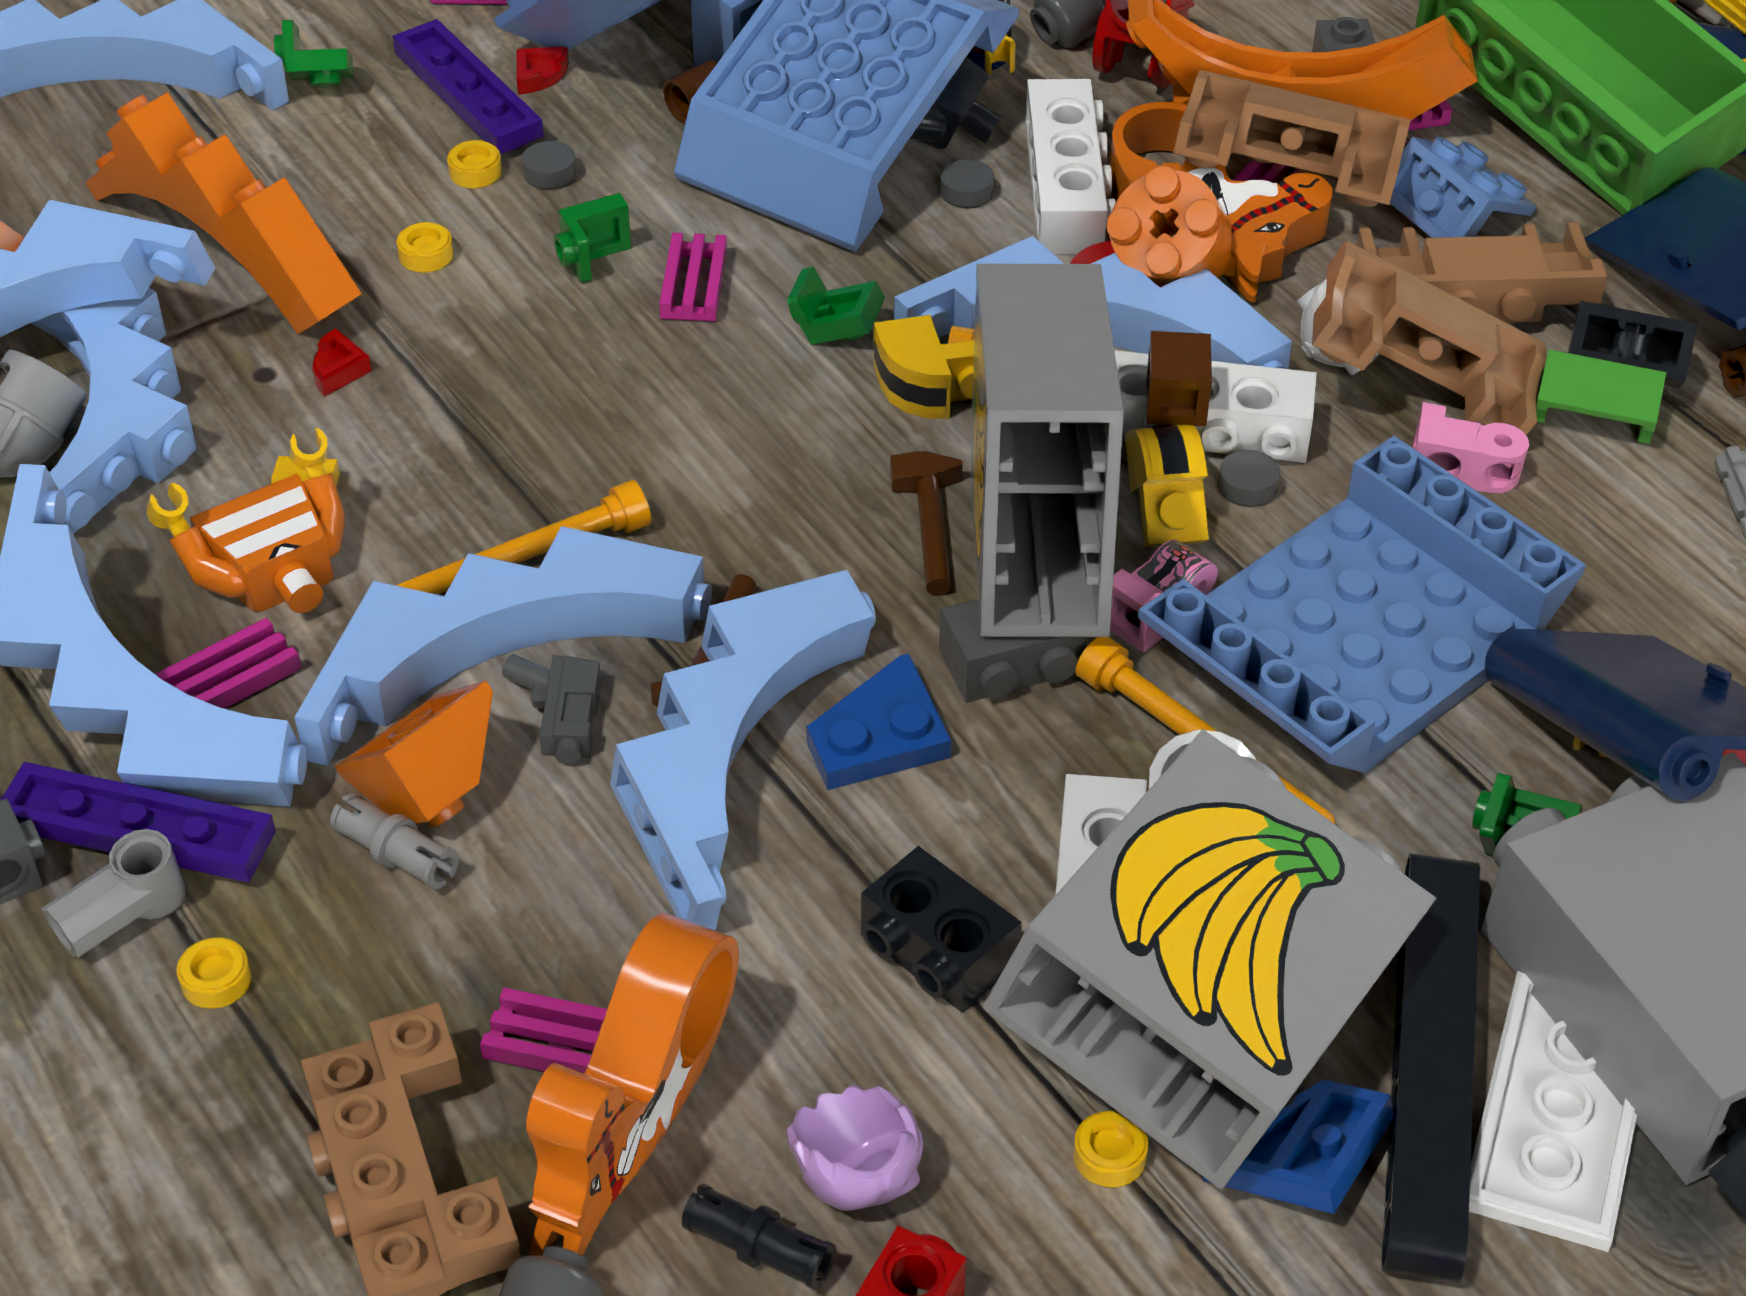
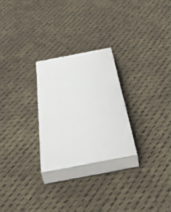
(1549, 1133)

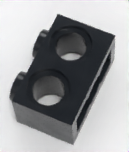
(938, 928)

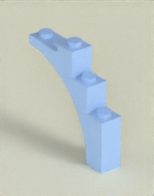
(131, 414)

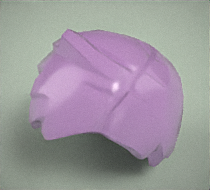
(857, 1147)

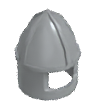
(34, 411)

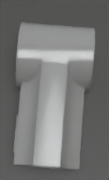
(135, 884)

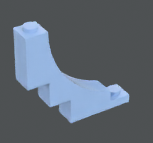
(174, 45)
(90, 258)
(1134, 306)
(415, 640)
(101, 688)
(677, 777)

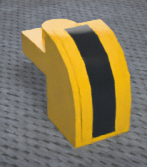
(918, 370)
(1168, 474)

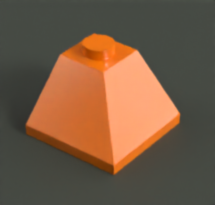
(425, 757)

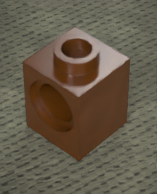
(1178, 378)

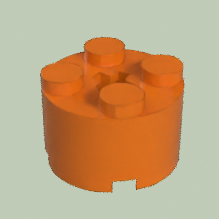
(1166, 203)

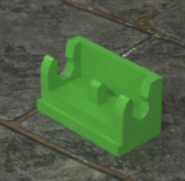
(1601, 390)

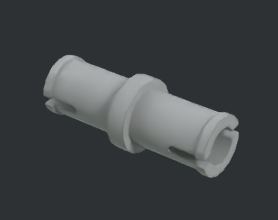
(394, 841)

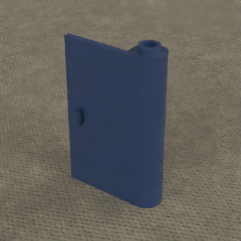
(1687, 243)
(1628, 700)

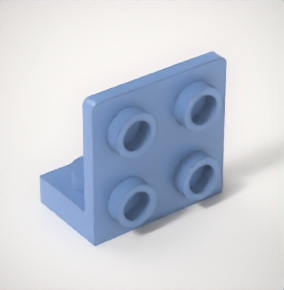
(1452, 190)

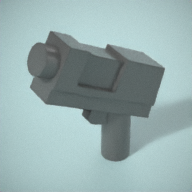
(569, 700)

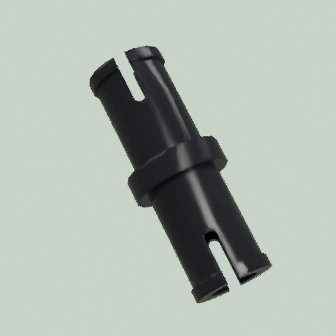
(759, 1236)

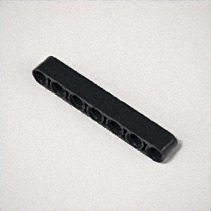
(1433, 1078)

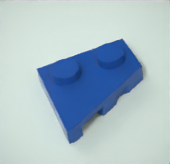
(879, 729)
(1316, 1146)

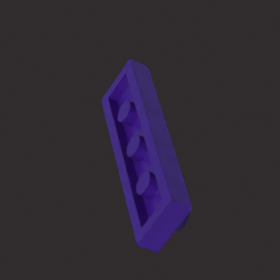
(468, 86)
(101, 811)

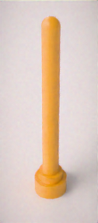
(621, 509)
(1107, 667)

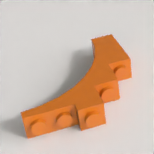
(1390, 76)
(213, 187)

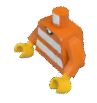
(264, 543)

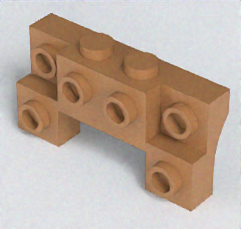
(1294, 131)
(1502, 273)
(1393, 313)
(385, 1194)

